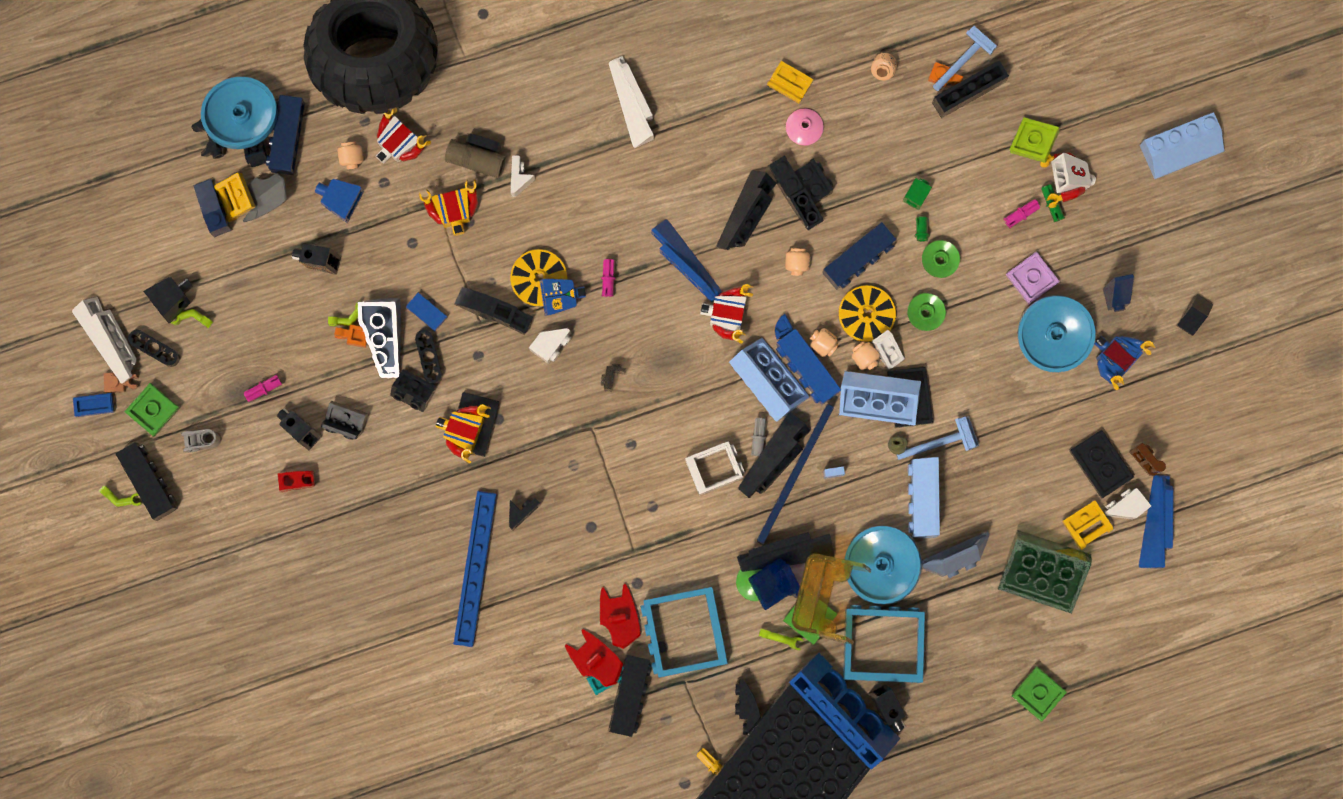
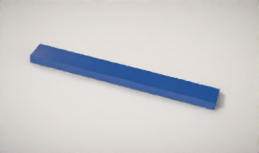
(475, 569)

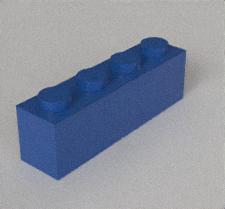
(808, 367)

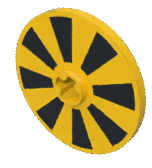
(524, 272)
(867, 299)

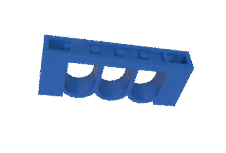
(882, 737)

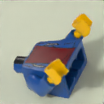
(1119, 357)

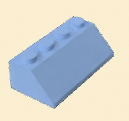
(1183, 145)
(769, 379)
(879, 398)
(924, 498)

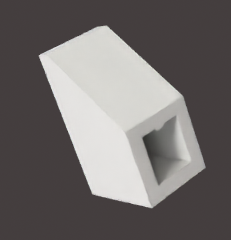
(548, 344)
(1128, 507)

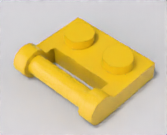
(238, 194)
(1084, 519)

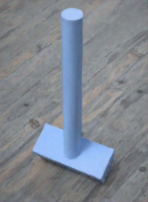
(980, 41)
(965, 433)

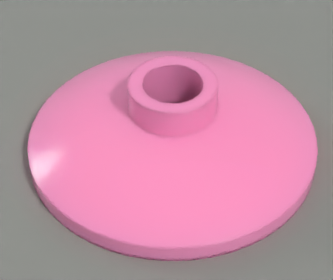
(802, 135)

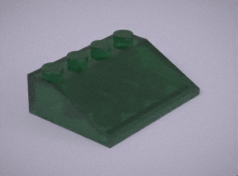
(1045, 571)

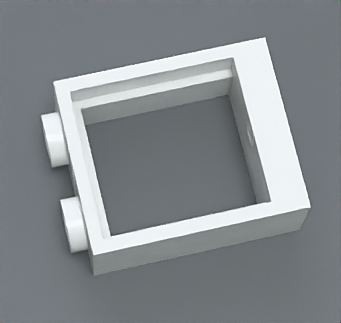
(731, 452)

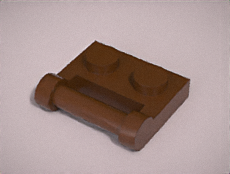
(1144, 456)

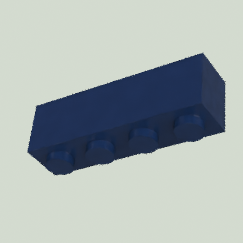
(286, 135)
(858, 256)

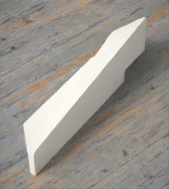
(632, 103)
(106, 336)

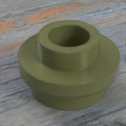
(897, 449)

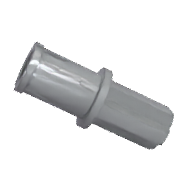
(758, 437)

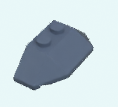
(957, 557)

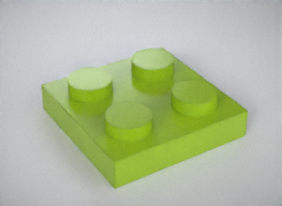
(1034, 140)

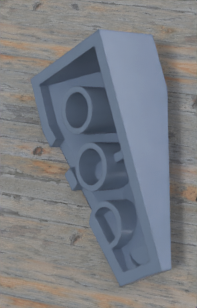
(382, 329)

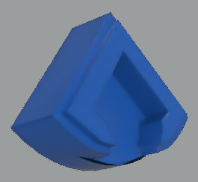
(782, 327)

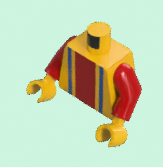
(453, 207)
(463, 430)

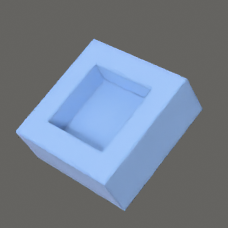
(833, 472)

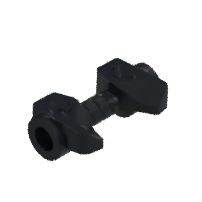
(212, 147)

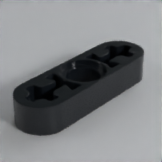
(420, 344)
(162, 359)

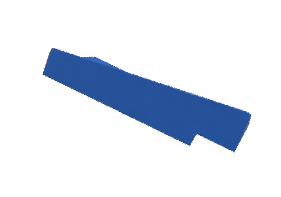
(684, 260)
(1158, 525)

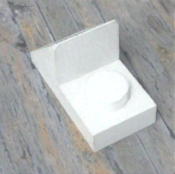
(518, 180)
(888, 349)

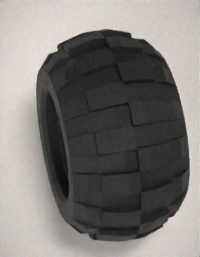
(374, 81)

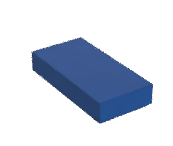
(426, 312)
(93, 405)

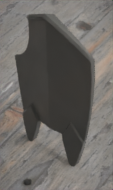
(266, 195)

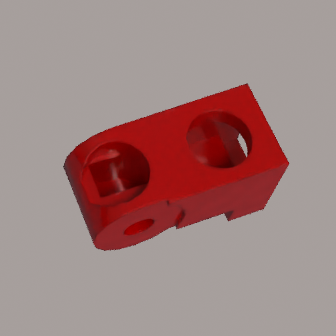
(295, 480)

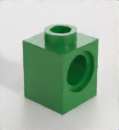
(917, 193)

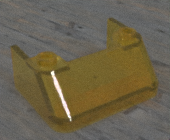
(815, 593)

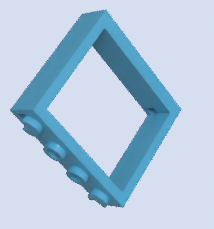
(892, 612)
(650, 631)

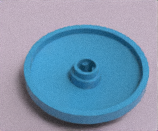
(239, 112)
(1056, 333)
(893, 564)

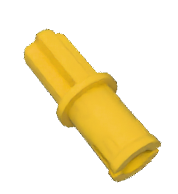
(709, 760)

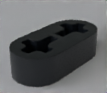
(483, 143)

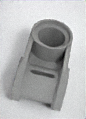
(196, 440)

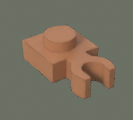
(113, 385)

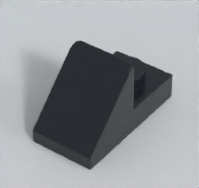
(256, 155)
(516, 516)

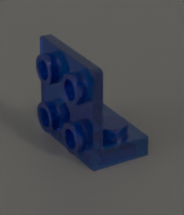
(774, 583)

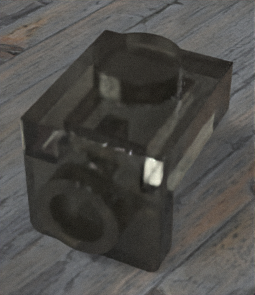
(607, 380)

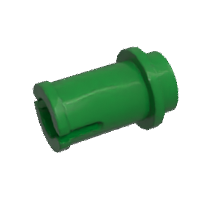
(922, 229)

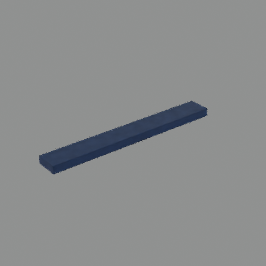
(795, 473)

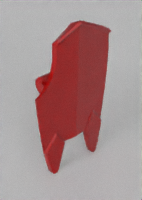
(619, 617)
(596, 660)

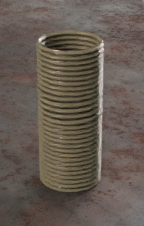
(480, 159)

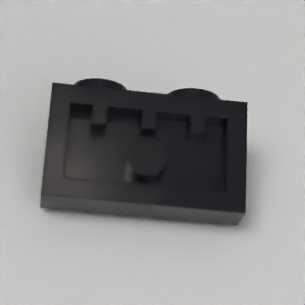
(814, 181)
(412, 390)

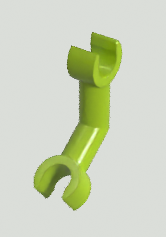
(195, 314)
(336, 321)
(105, 491)
(780, 638)

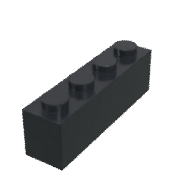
(970, 89)
(146, 481)
(628, 696)

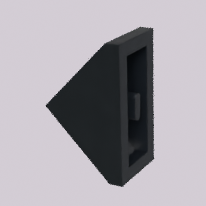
(1195, 315)

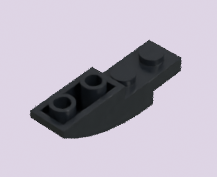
(795, 193)
(493, 309)
(747, 706)

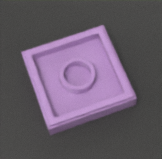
(1032, 278)

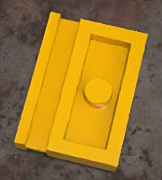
(790, 82)

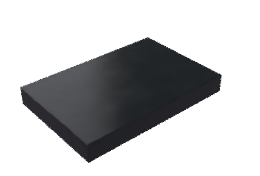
(924, 412)
(488, 424)
(1101, 464)

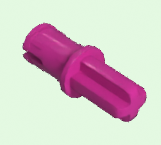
(1021, 213)
(608, 278)
(262, 388)

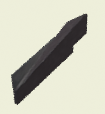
(747, 211)
(776, 456)
(791, 550)

